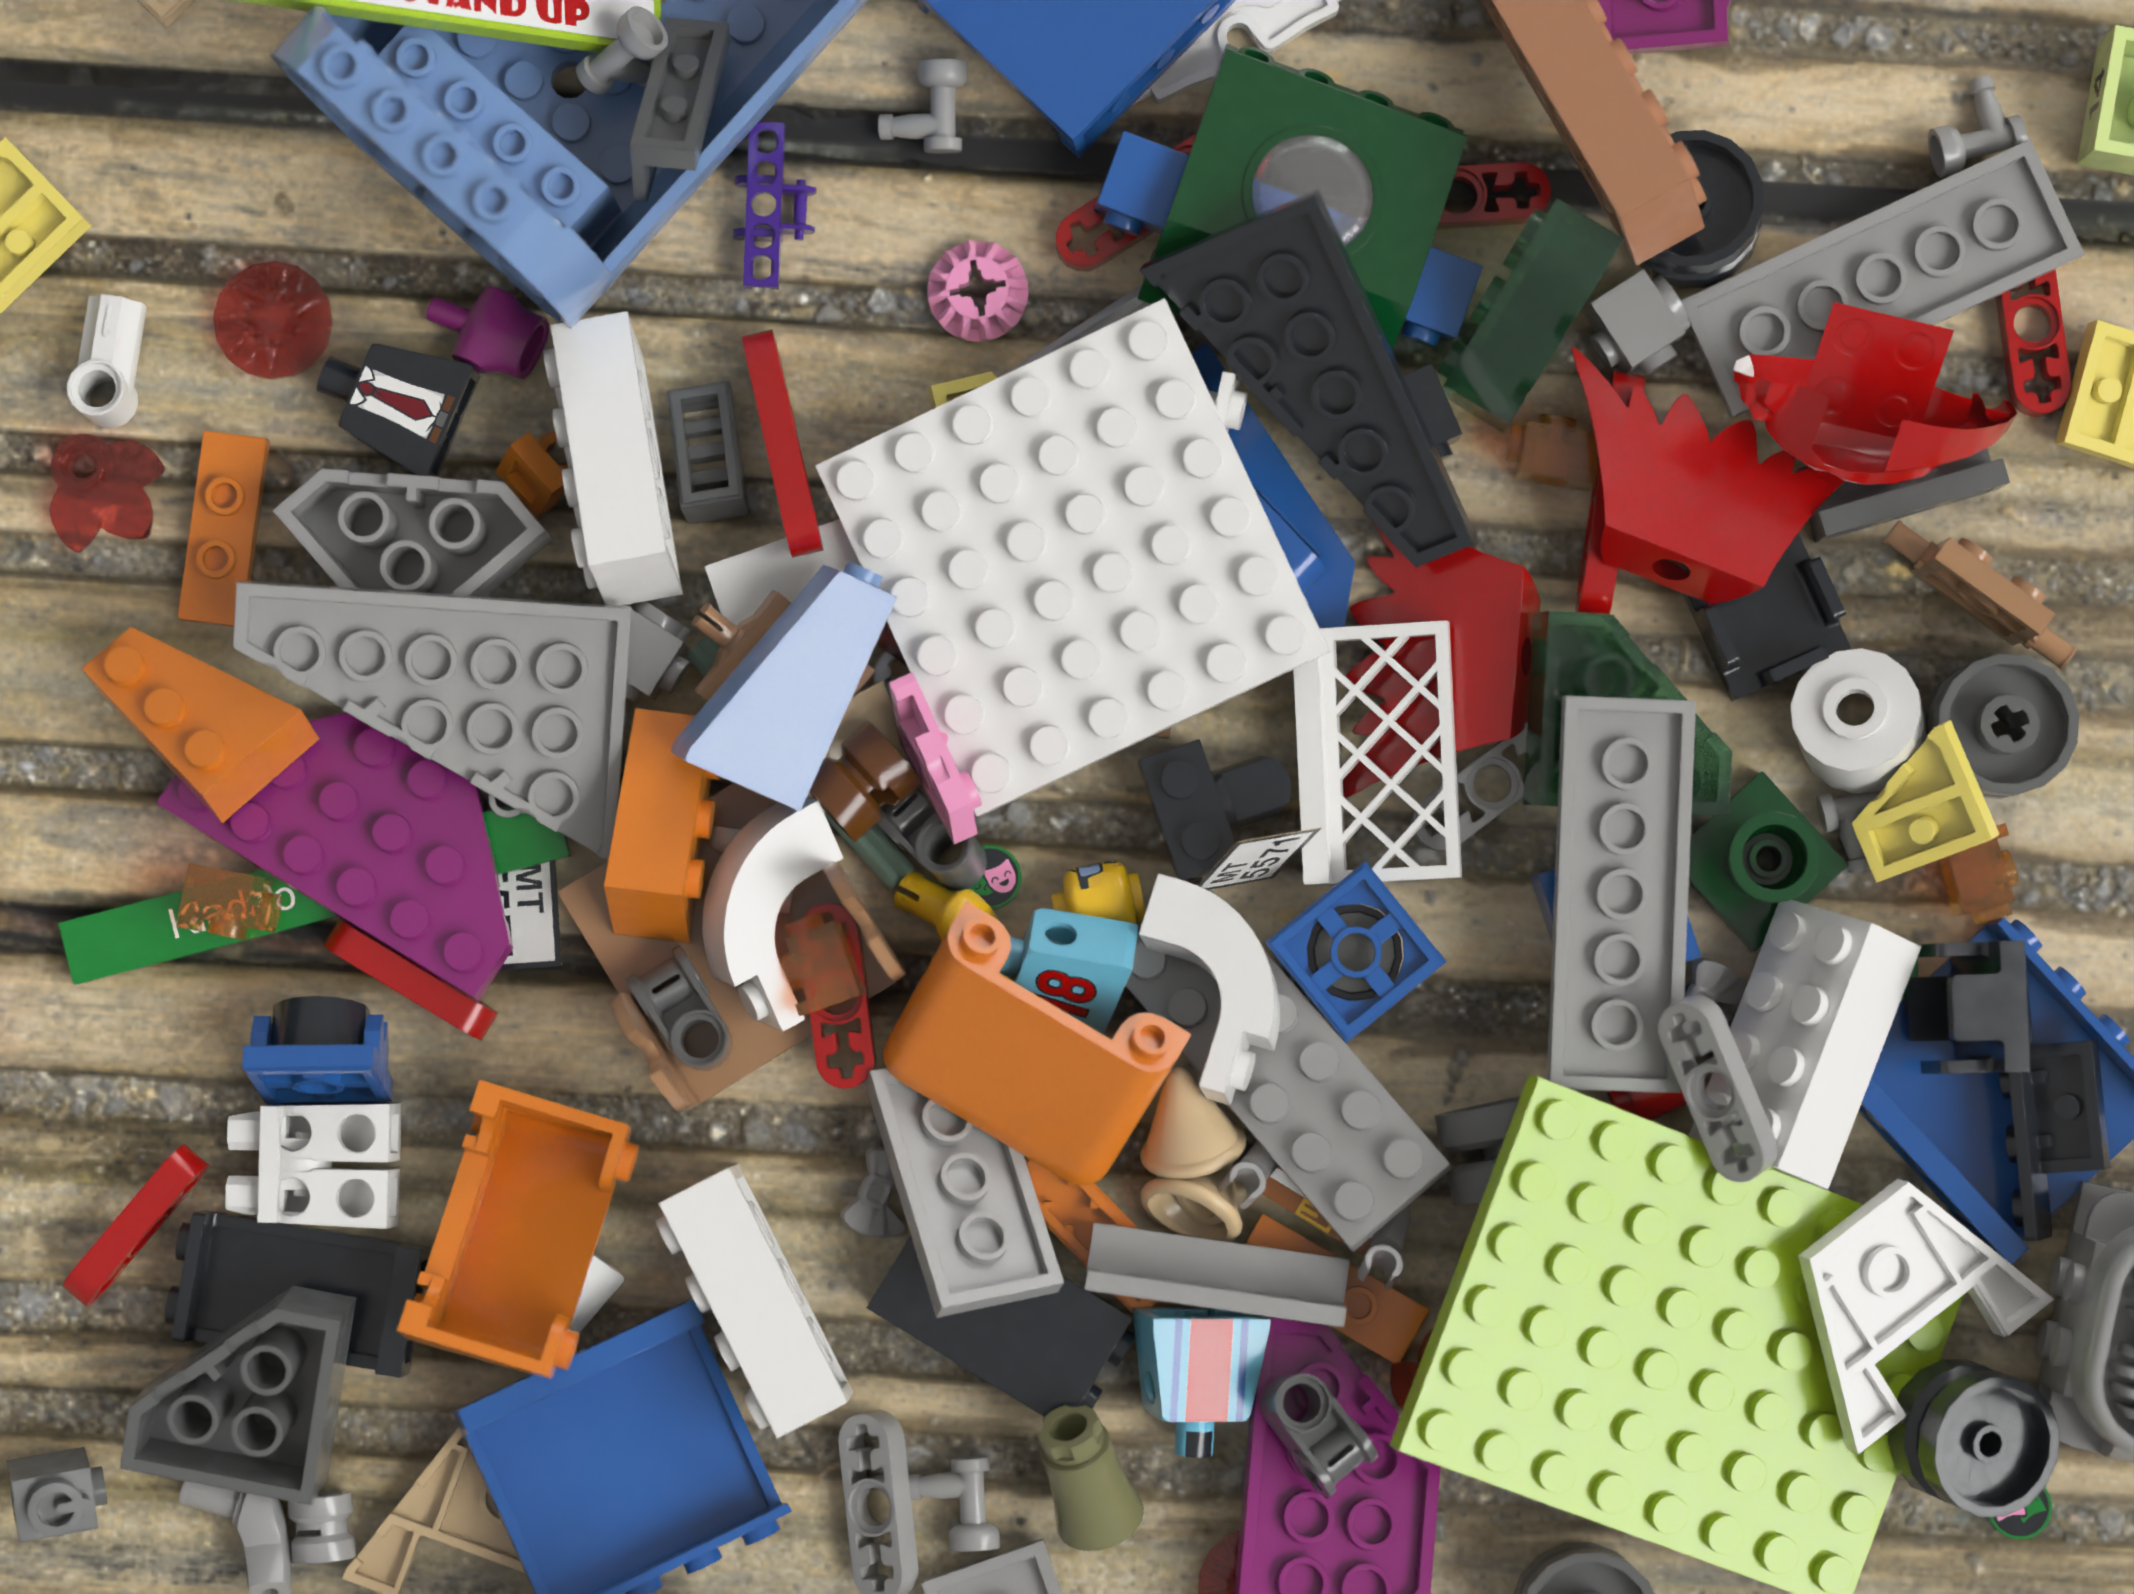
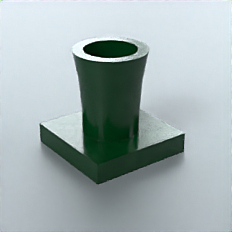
(1726, 867)

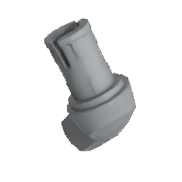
(261, 1530)

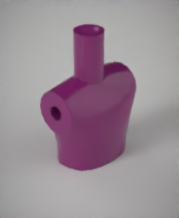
(494, 334)

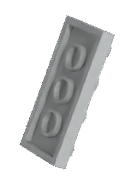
(963, 1203)

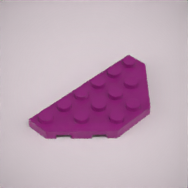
(378, 844)
(1379, 1521)

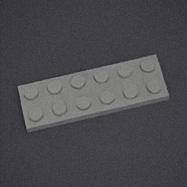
(1906, 260)
(1619, 890)
(1305, 1101)

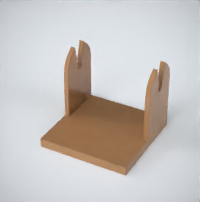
(752, 1041)

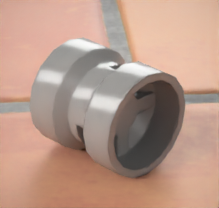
(322, 1529)

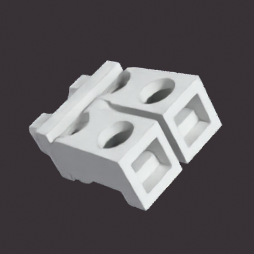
(297, 1170)

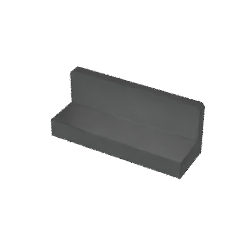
(677, 100)
(1865, 506)

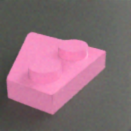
(926, 749)

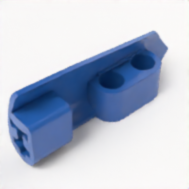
(1305, 535)

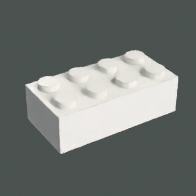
(612, 460)
(1815, 1030)
(755, 1300)

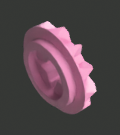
(958, 313)

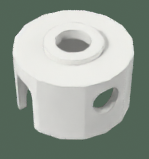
(1865, 754)

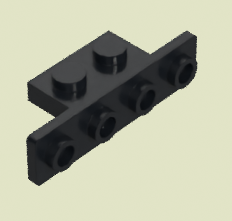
(2054, 1125)

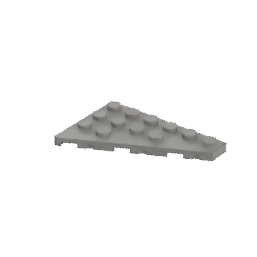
(487, 686)

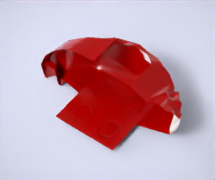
(1869, 400)

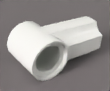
(108, 354)

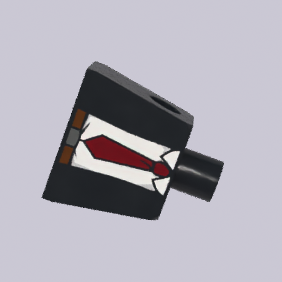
(402, 404)

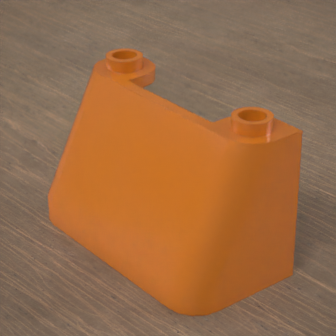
(1022, 1062)
(519, 1232)

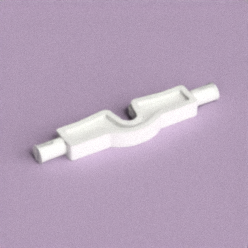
(1266, 21)

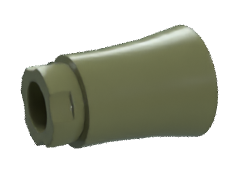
(1087, 1483)

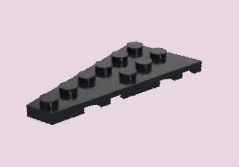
(1310, 348)

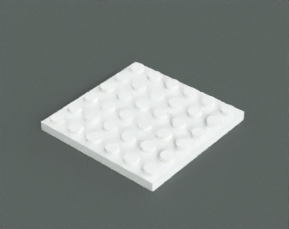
(1073, 557)

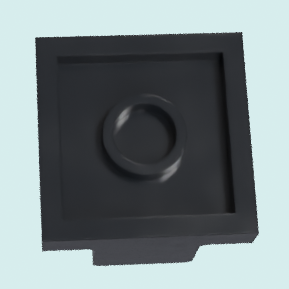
(1774, 628)
(1974, 1007)

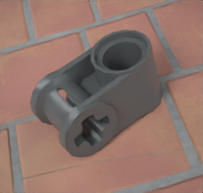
(921, 833)
(681, 1007)
(1323, 1442)

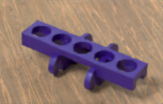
(777, 188)

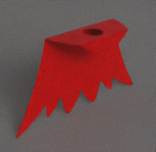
(1693, 497)
(1491, 650)

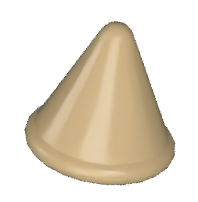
(1189, 1132)
(1194, 1206)

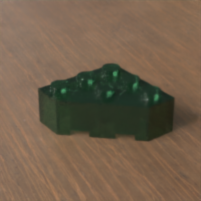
(1526, 317)
(1598, 659)

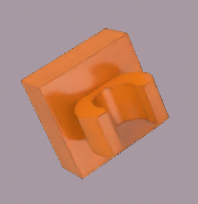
(533, 472)

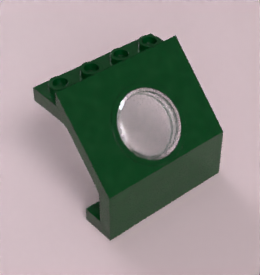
(1295, 131)

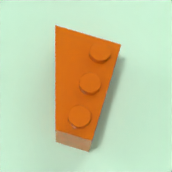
(199, 720)
(658, 833)

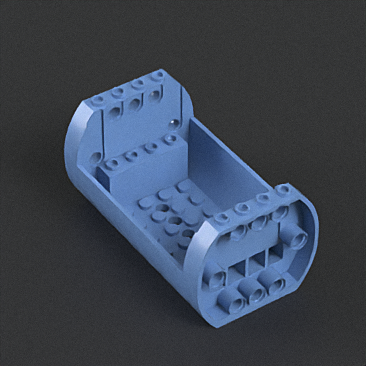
(516, 166)

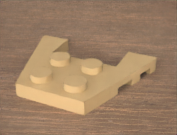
(443, 1505)

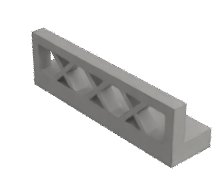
(1217, 1274)

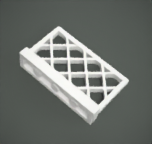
(1321, 762)

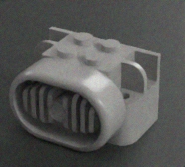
(2091, 1328)

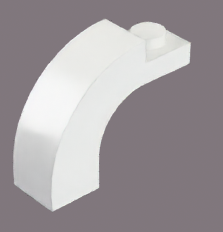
(745, 899)
(1208, 932)

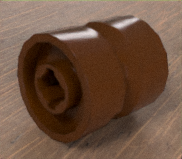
(863, 781)

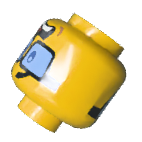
(1102, 892)

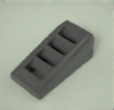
(713, 503)

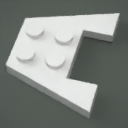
(1884, 1280)

